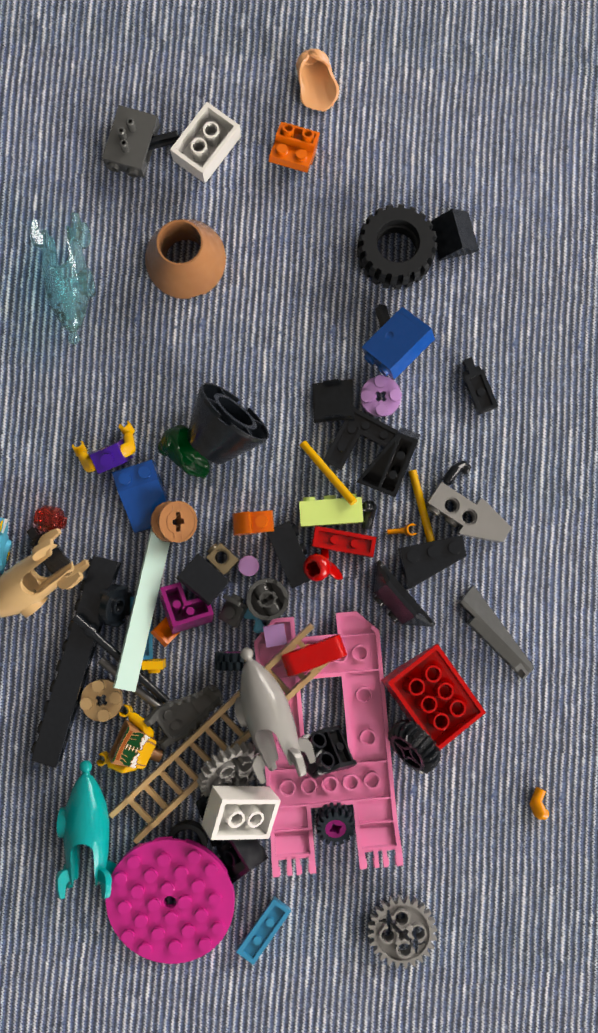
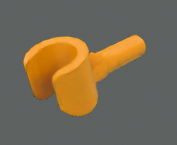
(404, 530)

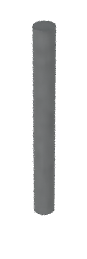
(139, 691)

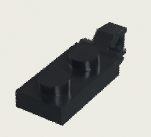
(478, 387)
(56, 560)

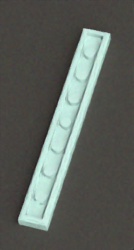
(141, 614)

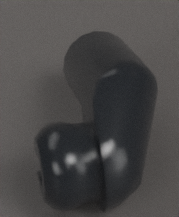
(454, 470)
(370, 510)

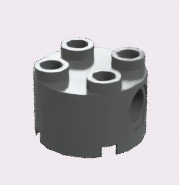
(267, 599)

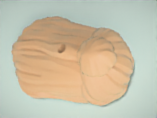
(316, 80)

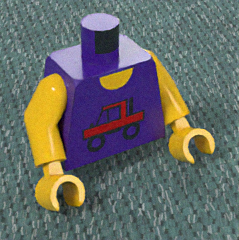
(110, 455)

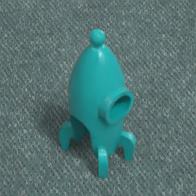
(87, 823)

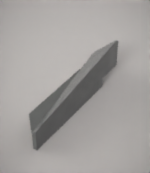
(493, 632)

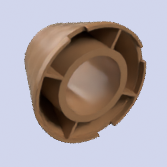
(190, 277)

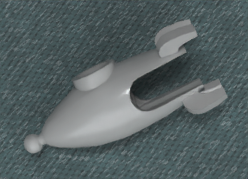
(266, 710)

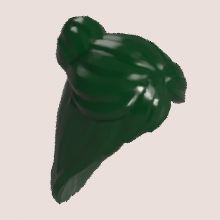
(179, 450)

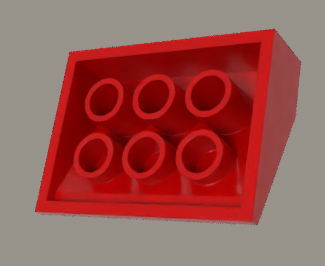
(434, 695)

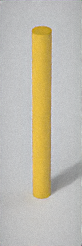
(328, 473)
(421, 505)

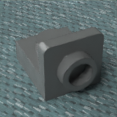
(233, 610)

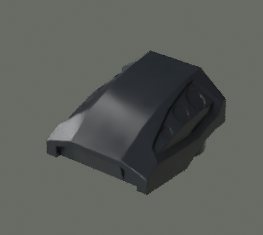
(330, 752)

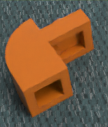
(252, 522)

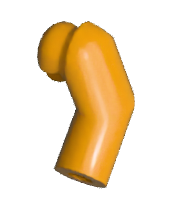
(537, 806)

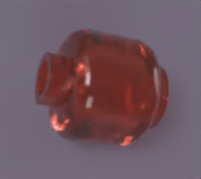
(49, 518)

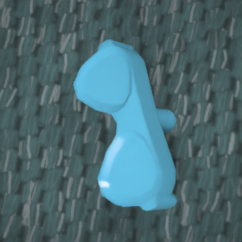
(258, 626)

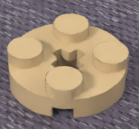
(89, 700)

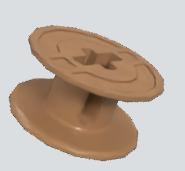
(163, 518)

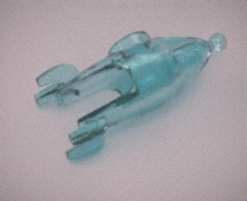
(69, 284)

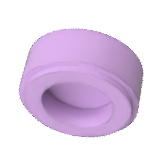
(248, 565)

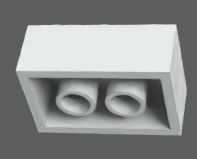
(205, 142)
(240, 812)

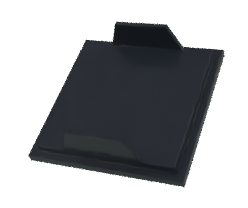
(333, 400)

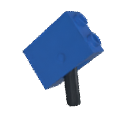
(397, 341)

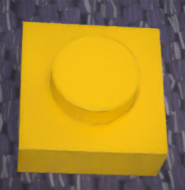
(154, 665)

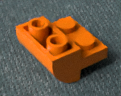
(294, 147)

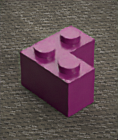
(183, 613)

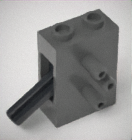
(133, 141)

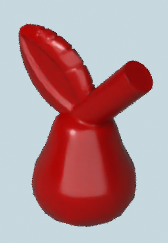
(319, 566)

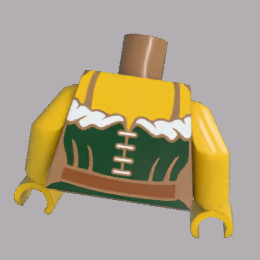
(133, 745)

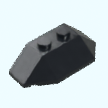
(397, 599)

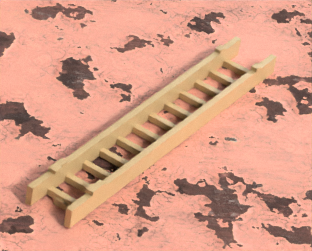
(190, 741)

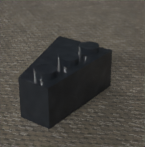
(390, 465)
(429, 558)

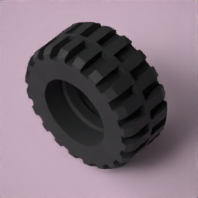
(396, 221)

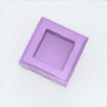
(275, 635)

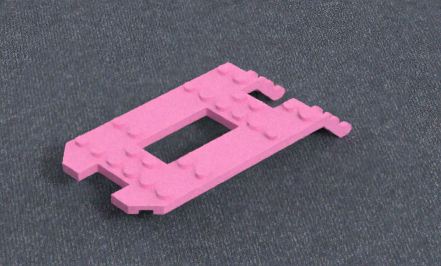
(365, 785)

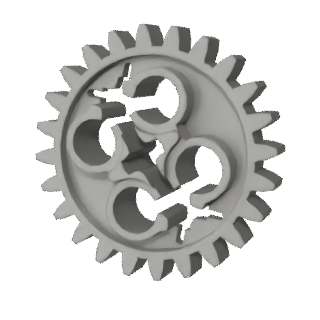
(228, 769)
(388, 945)

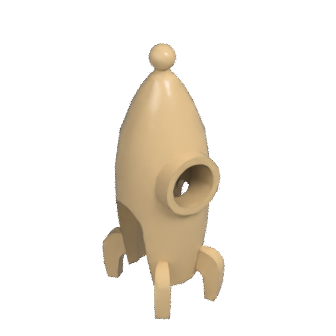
(25, 590)

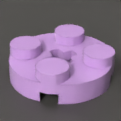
(392, 396)

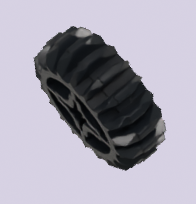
(414, 746)

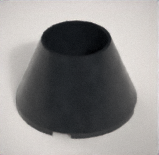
(222, 427)

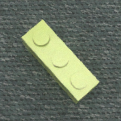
(329, 511)

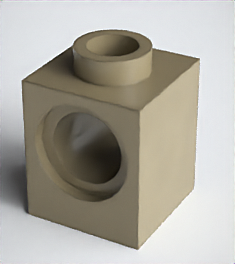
(231, 560)

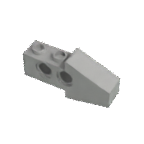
(485, 521)

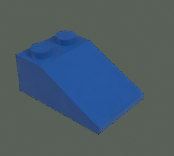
(140, 492)

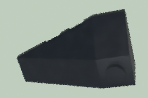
(236, 854)

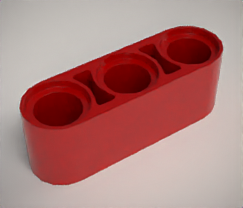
(313, 655)

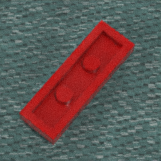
(343, 541)

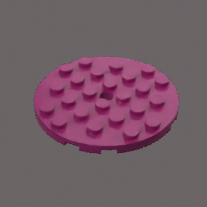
(175, 930)

